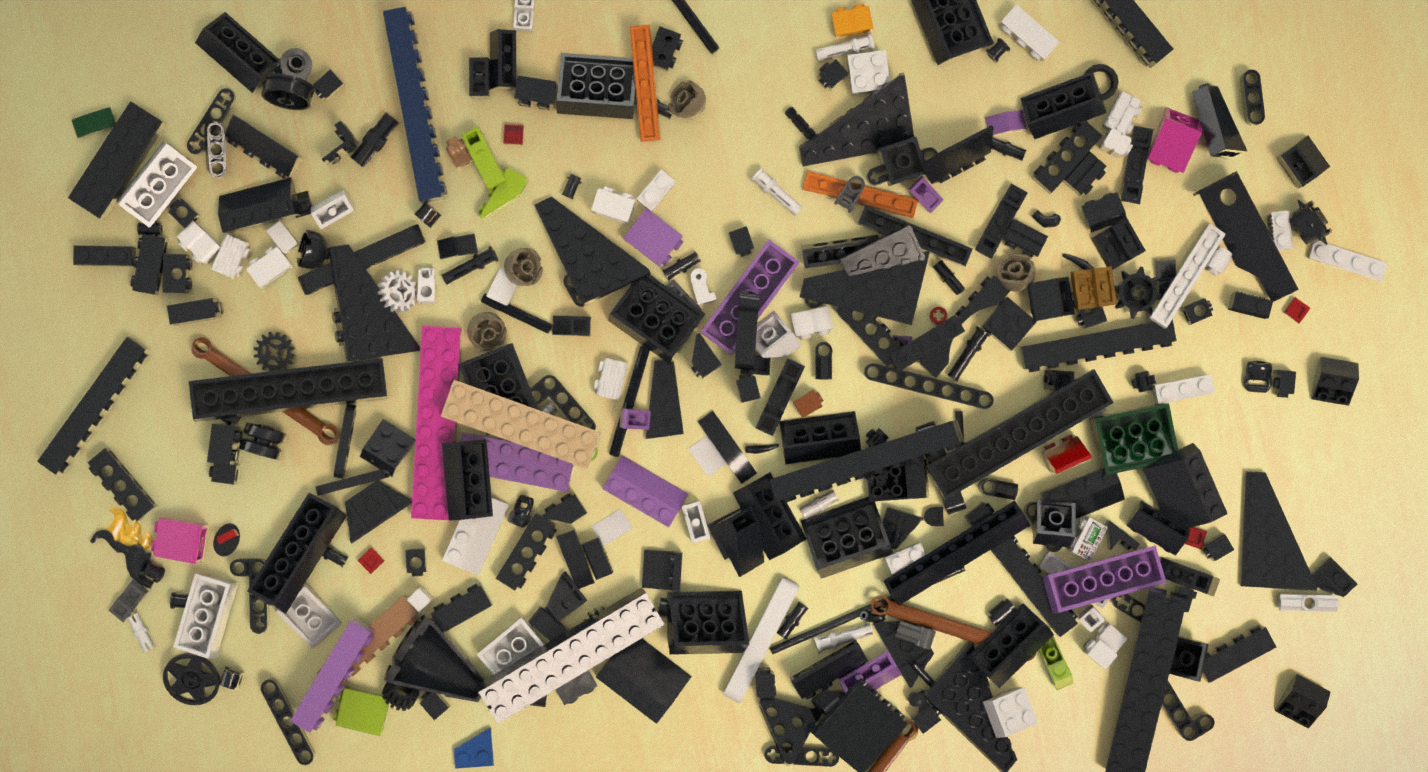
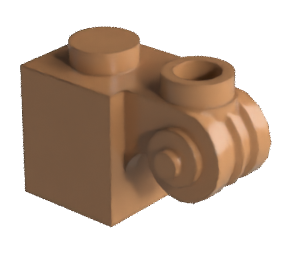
(458, 152)

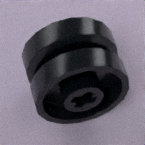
(263, 440)

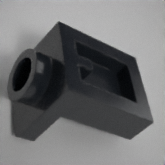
(761, 366)
(1055, 378)

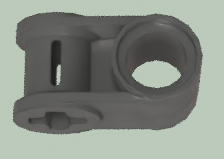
(850, 194)

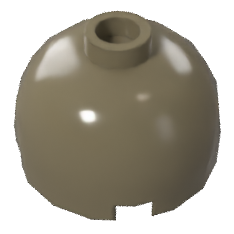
(687, 100)
(523, 267)
(1016, 272)
(486, 331)

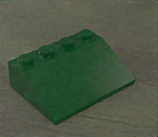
(1134, 437)

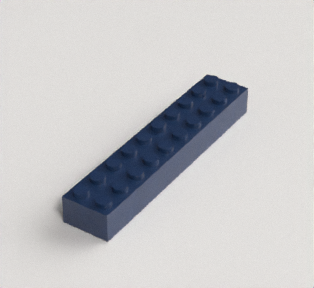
(414, 106)

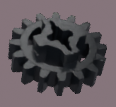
(263, 359)

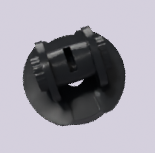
(288, 84)

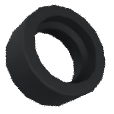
(1111, 73)

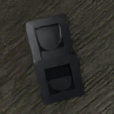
(1166, 272)

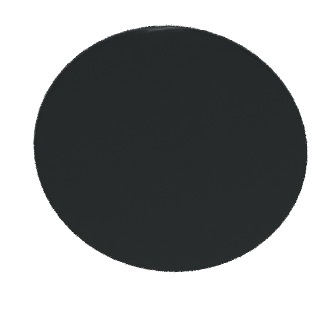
(229, 546)

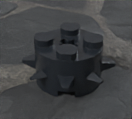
(1310, 223)
(1147, 295)

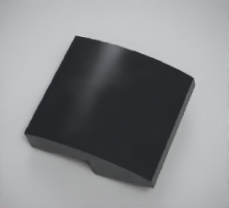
(1118, 244)

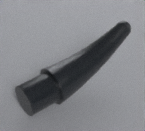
(1078, 261)
(757, 449)

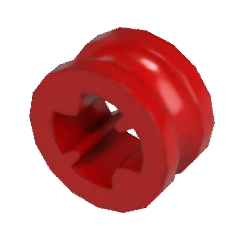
(942, 311)

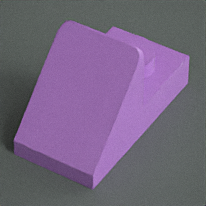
(925, 194)

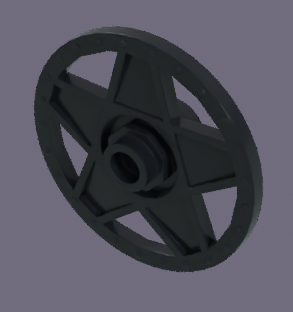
(191, 679)

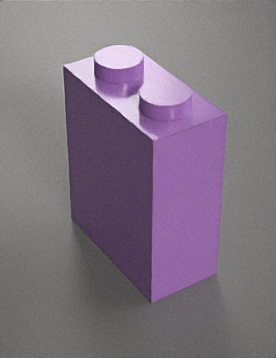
(653, 238)

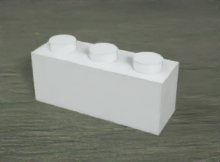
(1028, 33)
(1183, 389)

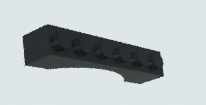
(989, 295)

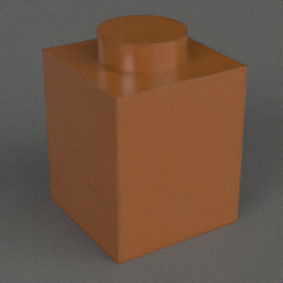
(808, 403)

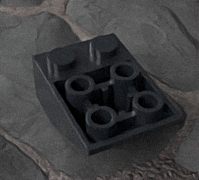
(900, 483)
(742, 540)

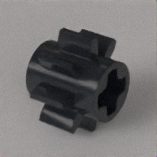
(1143, 381)
(875, 437)

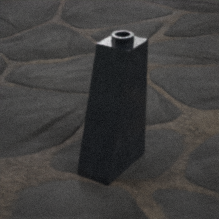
(1217, 123)

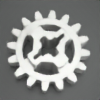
(398, 291)

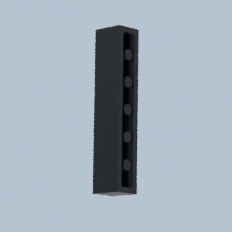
(928, 241)

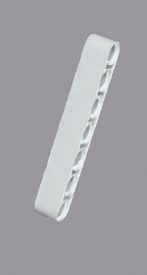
(761, 640)

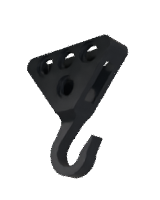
(793, 735)

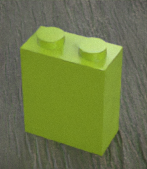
(361, 711)

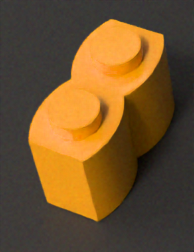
(851, 21)

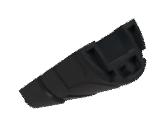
(433, 664)

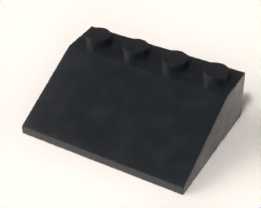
(952, 27)
(596, 86)
(656, 317)
(499, 374)
(1185, 488)
(846, 537)
(706, 622)
(644, 678)

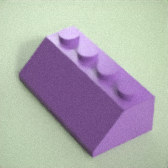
(645, 491)

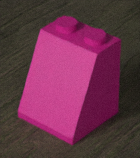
(1175, 140)
(179, 540)

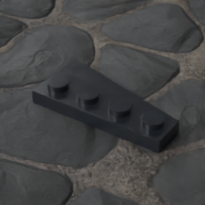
(664, 402)

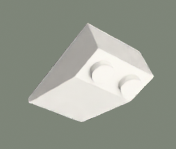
(310, 616)
(510, 646)

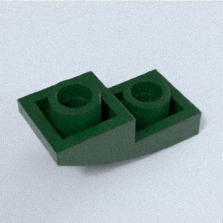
(93, 122)

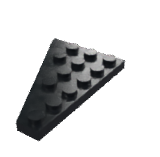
(872, 124)
(590, 259)
(881, 293)
(365, 323)
(1269, 546)
(960, 698)

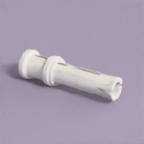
(854, 45)
(769, 185)
(833, 640)

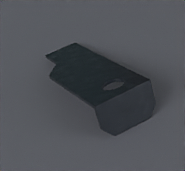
(1248, 236)

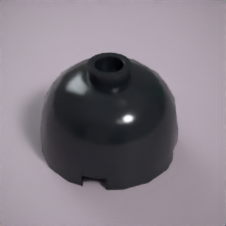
(313, 250)

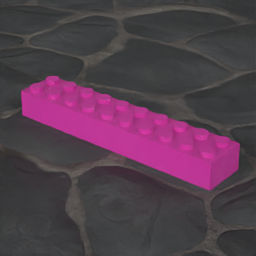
(438, 370)

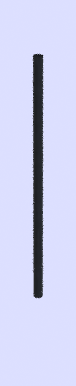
(837, 622)

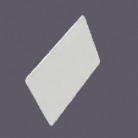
(501, 288)
(707, 456)
(612, 527)

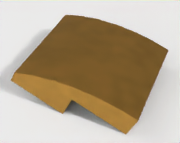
(1093, 288)

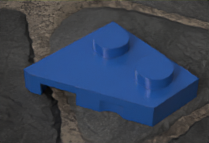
(475, 752)

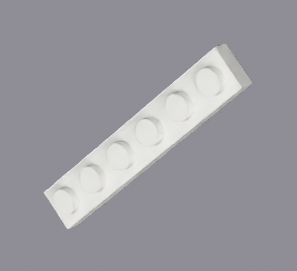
(1187, 276)

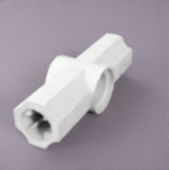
(1320, 603)

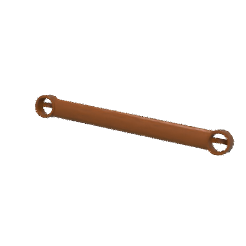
(233, 369)
(932, 621)
(894, 749)

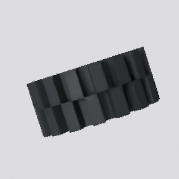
(397, 699)

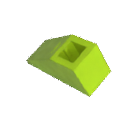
(483, 157)
(504, 193)
(1056, 664)

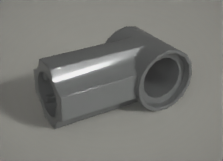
(919, 636)

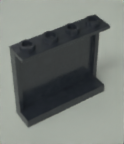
(859, 726)

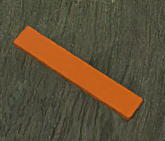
(645, 82)
(870, 196)

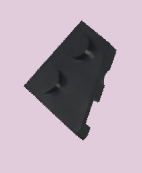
(899, 526)

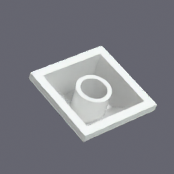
(775, 338)

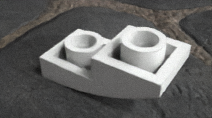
(524, 15)

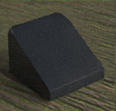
(304, 203)

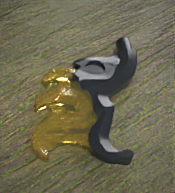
(129, 542)

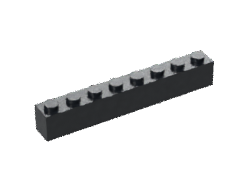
(1096, 344)
(93, 405)
(956, 553)
(1025, 574)

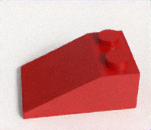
(1065, 454)

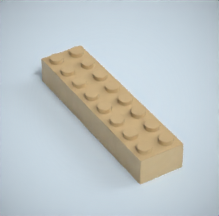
(520, 424)

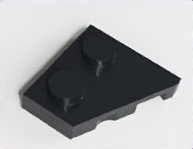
(1333, 578)
(564, 598)

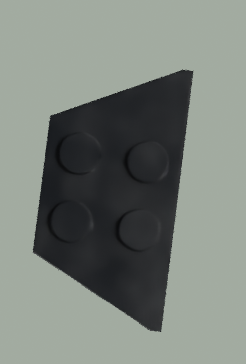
(372, 508)
(903, 651)

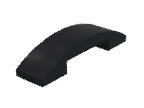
(1136, 165)
(1000, 221)
(727, 447)

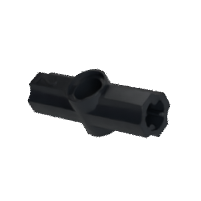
(374, 140)

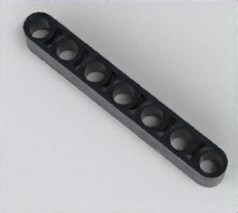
(369, 256)
(937, 389)

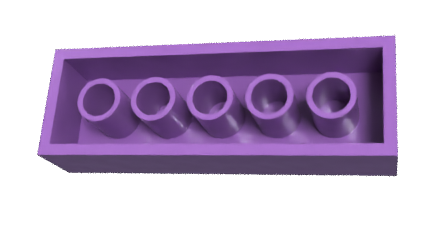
(762, 277)
(524, 465)
(1104, 579)
(332, 675)

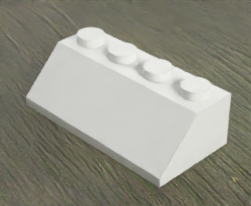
(156, 184)
(474, 539)
(205, 616)

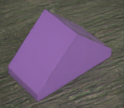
(1007, 122)
(634, 419)

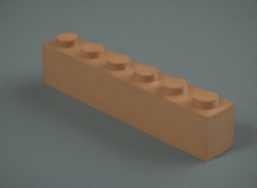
(385, 627)

